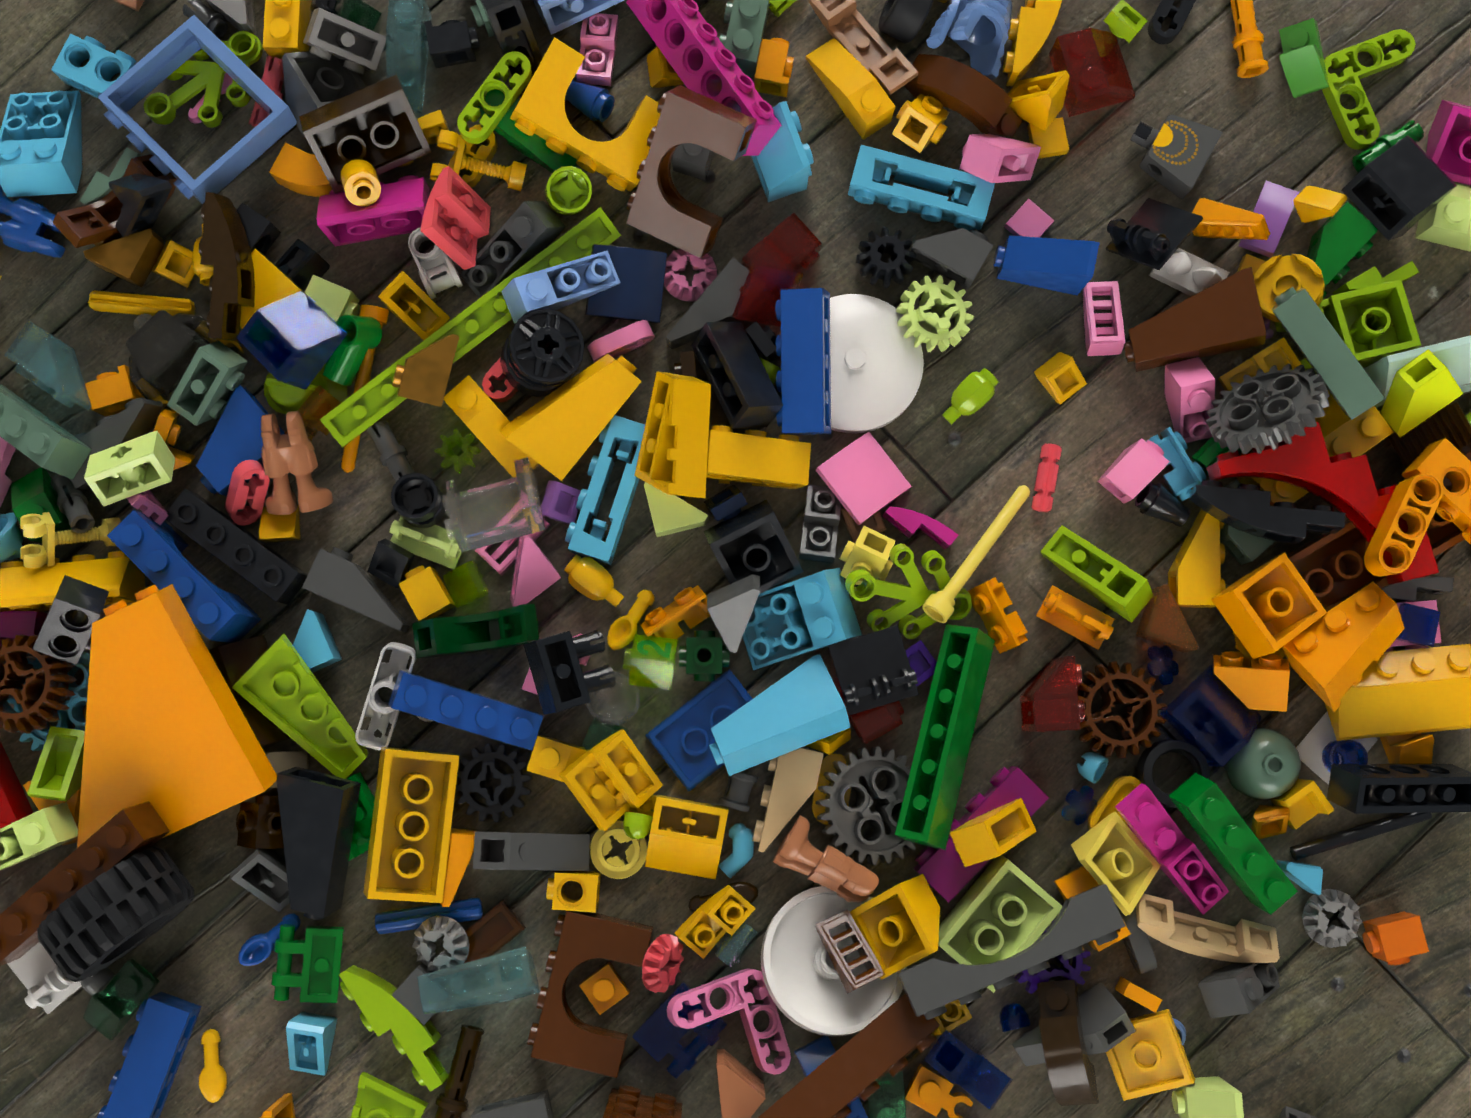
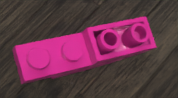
(1171, 849)

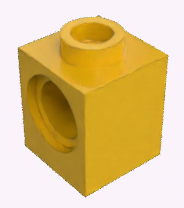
(426, 593)
(590, 885)

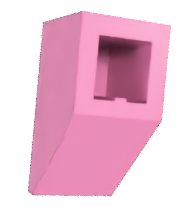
(1189, 397)
(1134, 470)

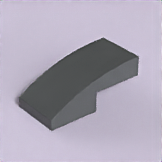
(1407, 590)

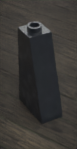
(317, 837)

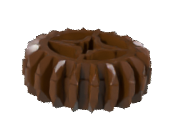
(43, 688)
(1146, 698)

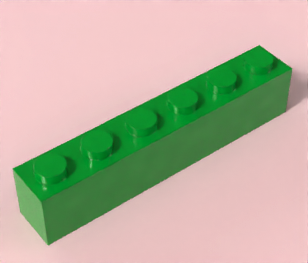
(945, 736)

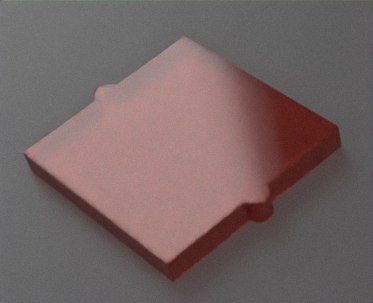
(762, 291)

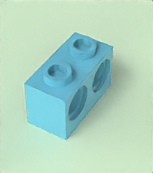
(97, 73)

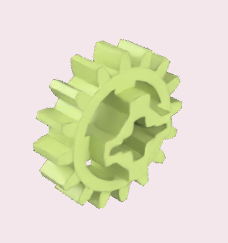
(927, 325)

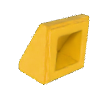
(660, 71)
(1318, 203)
(175, 264)
(1060, 377)
(279, 527)

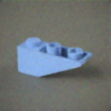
(560, 285)

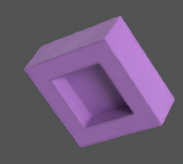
(560, 502)

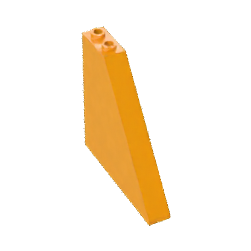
(162, 721)

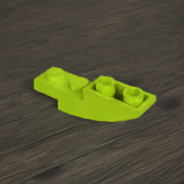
(384, 1012)

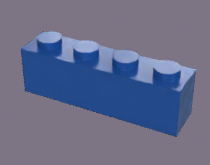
(804, 361)
(465, 710)
(151, 1057)

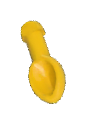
(624, 628)
(213, 1076)

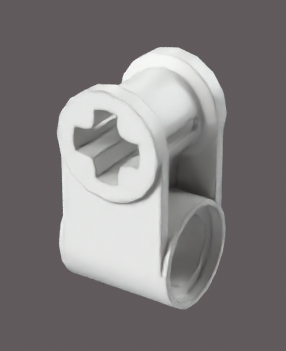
(435, 267)

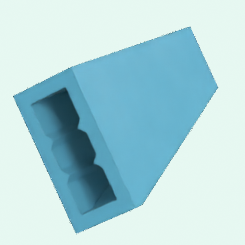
(781, 719)

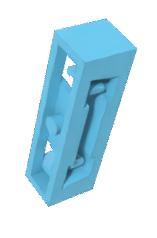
(967, 205)
(628, 434)

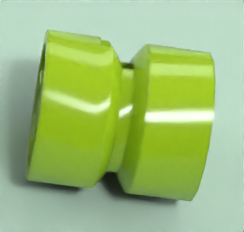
(568, 190)

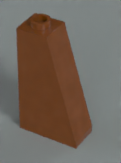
(1202, 326)

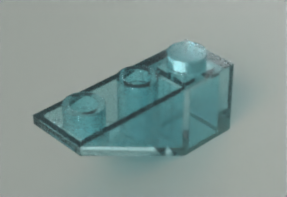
(49, 364)

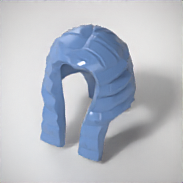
(977, 28)

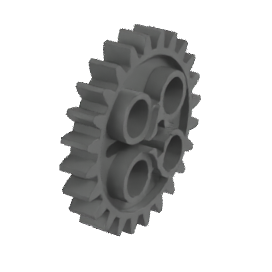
(1268, 408)
(846, 821)

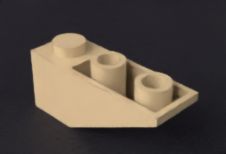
(791, 786)

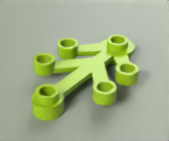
(208, 76)
(911, 596)

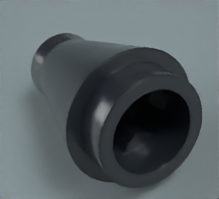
(1161, 504)

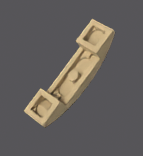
(1206, 938)

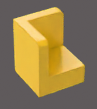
(1304, 802)

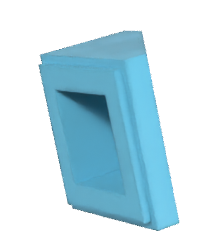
(1304, 875)

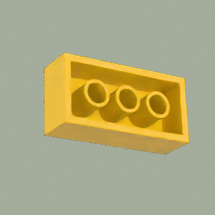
(411, 825)

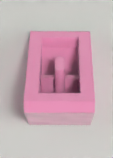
(531, 573)

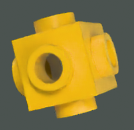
(921, 122)

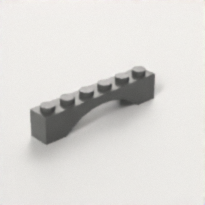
(1081, 920)

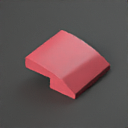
(455, 218)

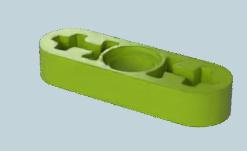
(517, 82)

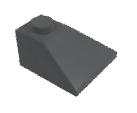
(316, 82)

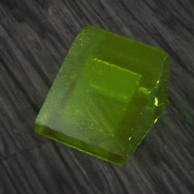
(465, 584)

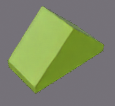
(59, 765)

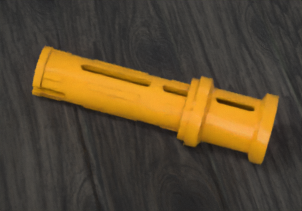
(1247, 40)

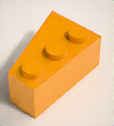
(1345, 642)

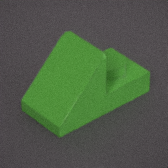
(1303, 58)

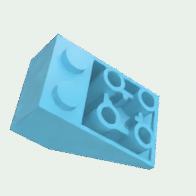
(41, 144)
(800, 619)

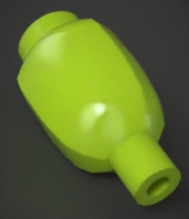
(971, 395)

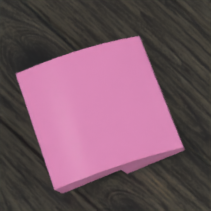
(863, 478)

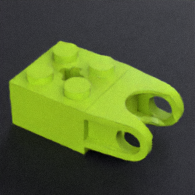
(1376, 306)

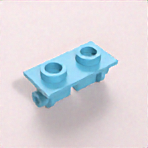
(1185, 472)

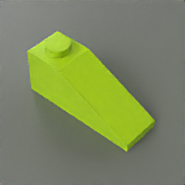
(1099, 573)

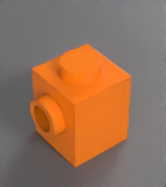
(1395, 937)

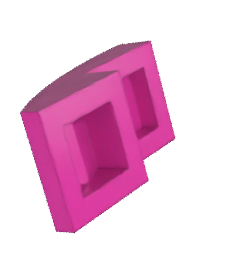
(909, 521)

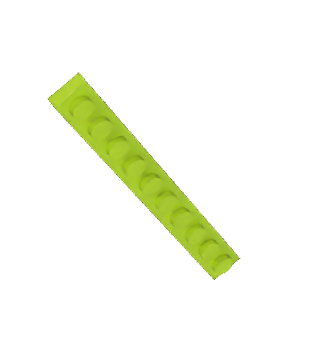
(471, 326)

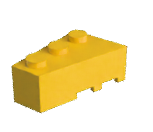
(676, 436)
(757, 458)

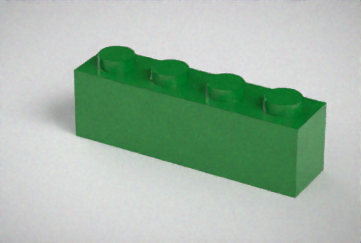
(1233, 843)

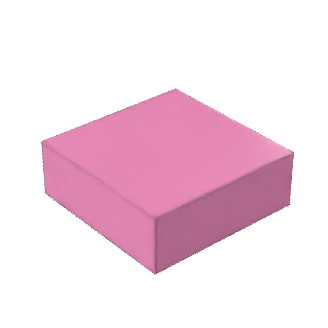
(1029, 221)

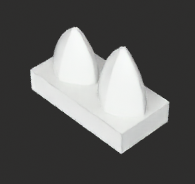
(1189, 273)

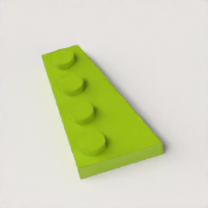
(296, 703)

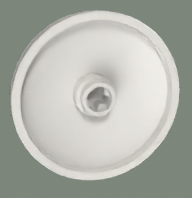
(871, 364)
(803, 976)

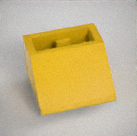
(686, 837)

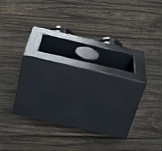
(559, 673)

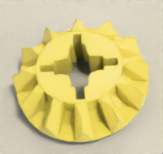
(614, 866)

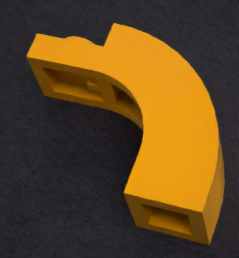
(300, 172)

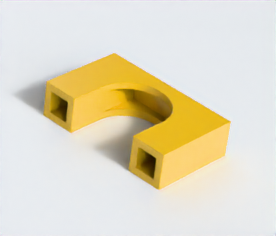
(543, 113)

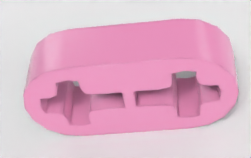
(622, 340)

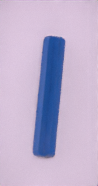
(413, 917)

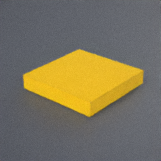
(1150, 1058)

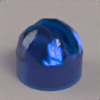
(1013, 1017)

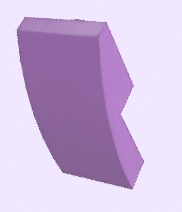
(1276, 206)

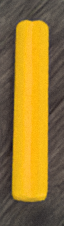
(138, 304)

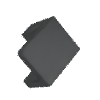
(409, 994)

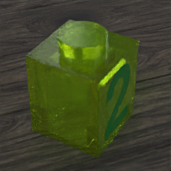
(651, 661)

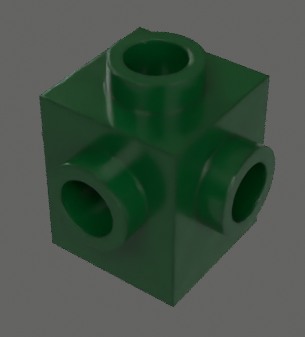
(704, 670)

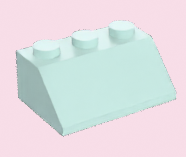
(1453, 354)

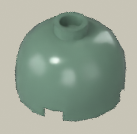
(1265, 765)

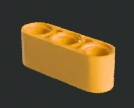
(1416, 514)

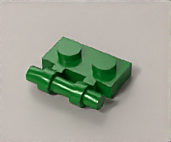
(320, 963)

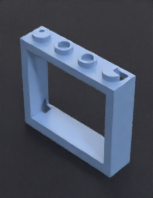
(163, 62)

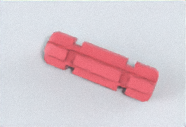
(1046, 477)

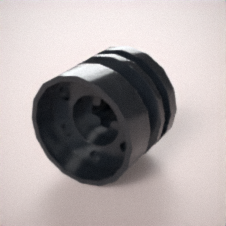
(528, 365)

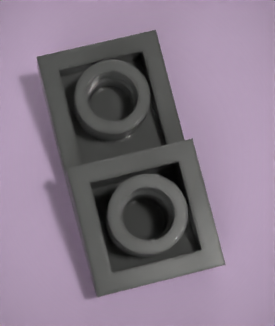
(820, 525)

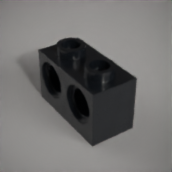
(70, 619)

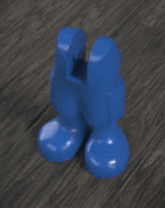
(28, 226)

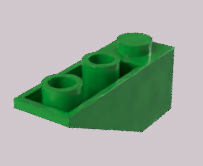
(1340, 240)

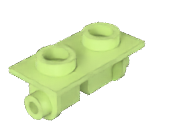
(427, 543)

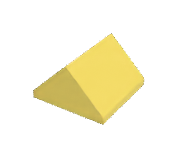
(1118, 860)

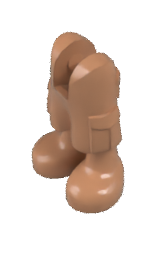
(292, 455)
(825, 868)

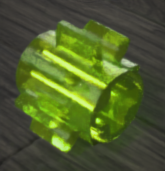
(450, 457)

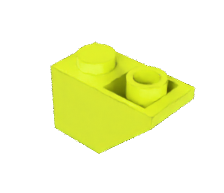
(1418, 393)

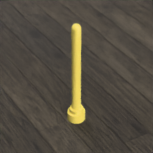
(940, 605)

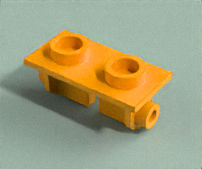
(989, 601)
(686, 607)
(1075, 617)

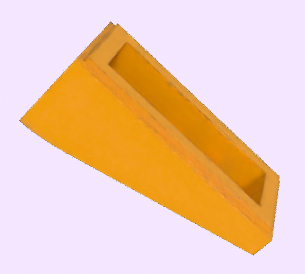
(1228, 222)
(459, 854)

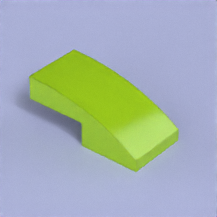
(1373, 277)

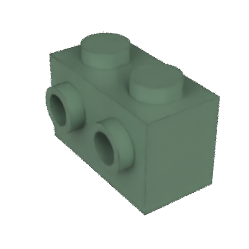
(745, 31)
(208, 383)

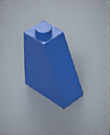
(1047, 262)
(233, 441)

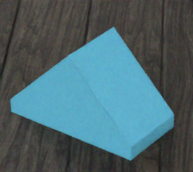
(316, 642)
(310, 1042)

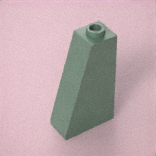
(1326, 352)

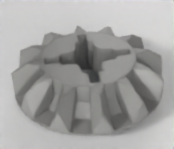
(1316, 922)
(455, 942)

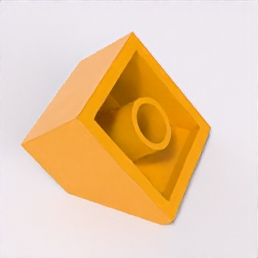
(1269, 606)

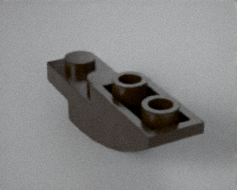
(228, 252)

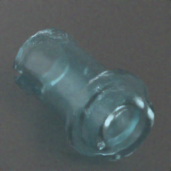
(735, 945)

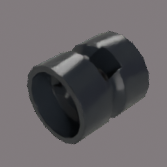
(418, 500)

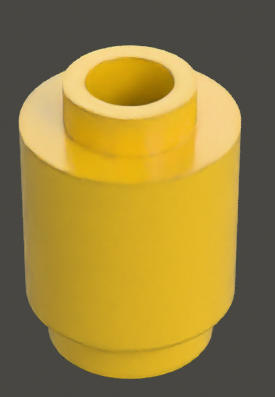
(360, 182)

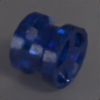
(1350, 751)

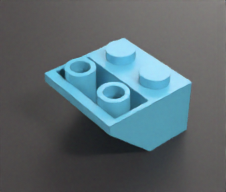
(784, 161)

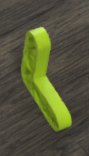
(1349, 83)

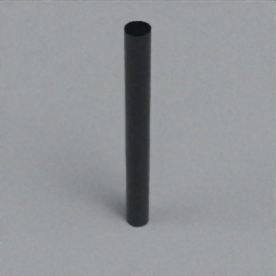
(1357, 834)

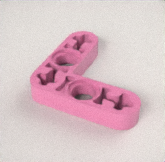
(737, 1000)

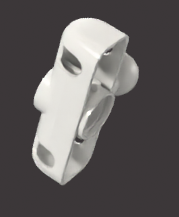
(381, 713)

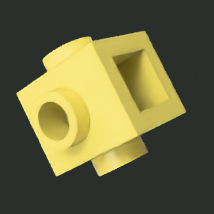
(868, 553)

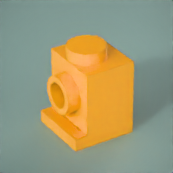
(773, 67)
(111, 391)

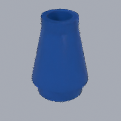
(590, 100)

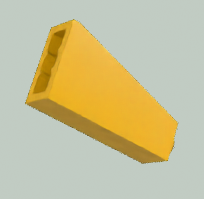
(572, 416)

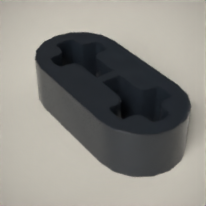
(1178, 17)

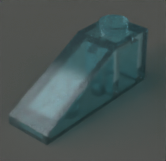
(408, 47)
(479, 982)

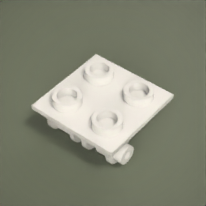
(43, 979)

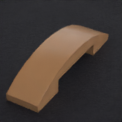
(864, 43)

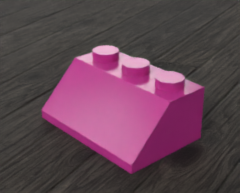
(1451, 141)
(394, 213)

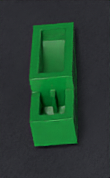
(531, 146)

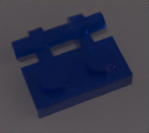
(660, 1036)

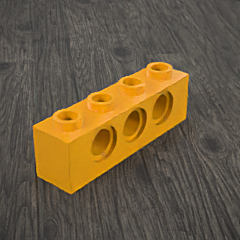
(1446, 460)

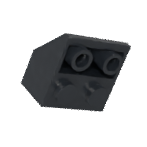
(1398, 188)

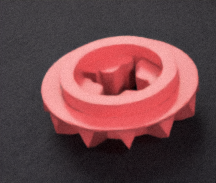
(662, 963)

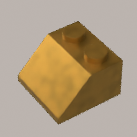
(427, 372)

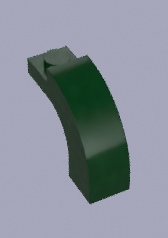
(476, 632)

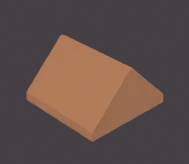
(739, 1087)

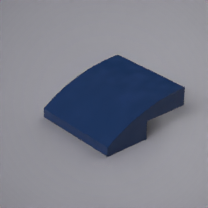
(640, 285)

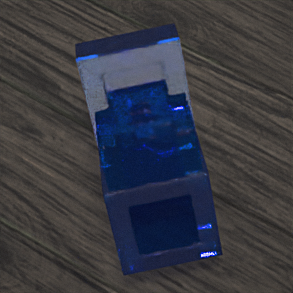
(968, 1068)

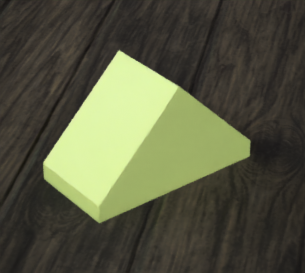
(672, 513)

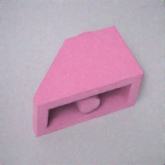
(999, 158)

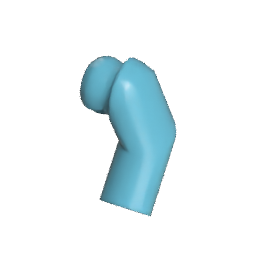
(742, 849)

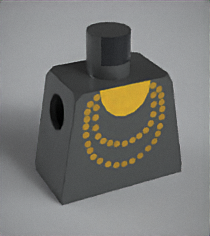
(1176, 151)

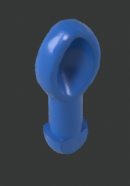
(261, 945)

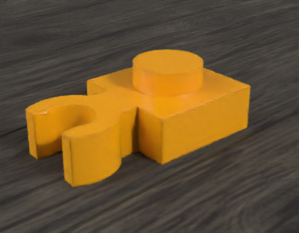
(932, 1092)

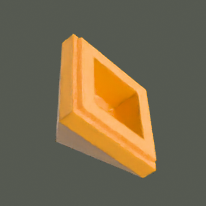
(1270, 821)

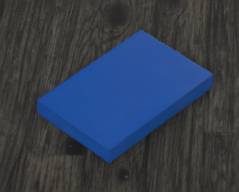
(687, 733)

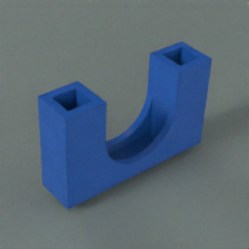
(158, 555)

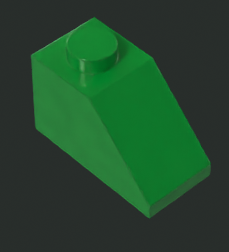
(36, 495)

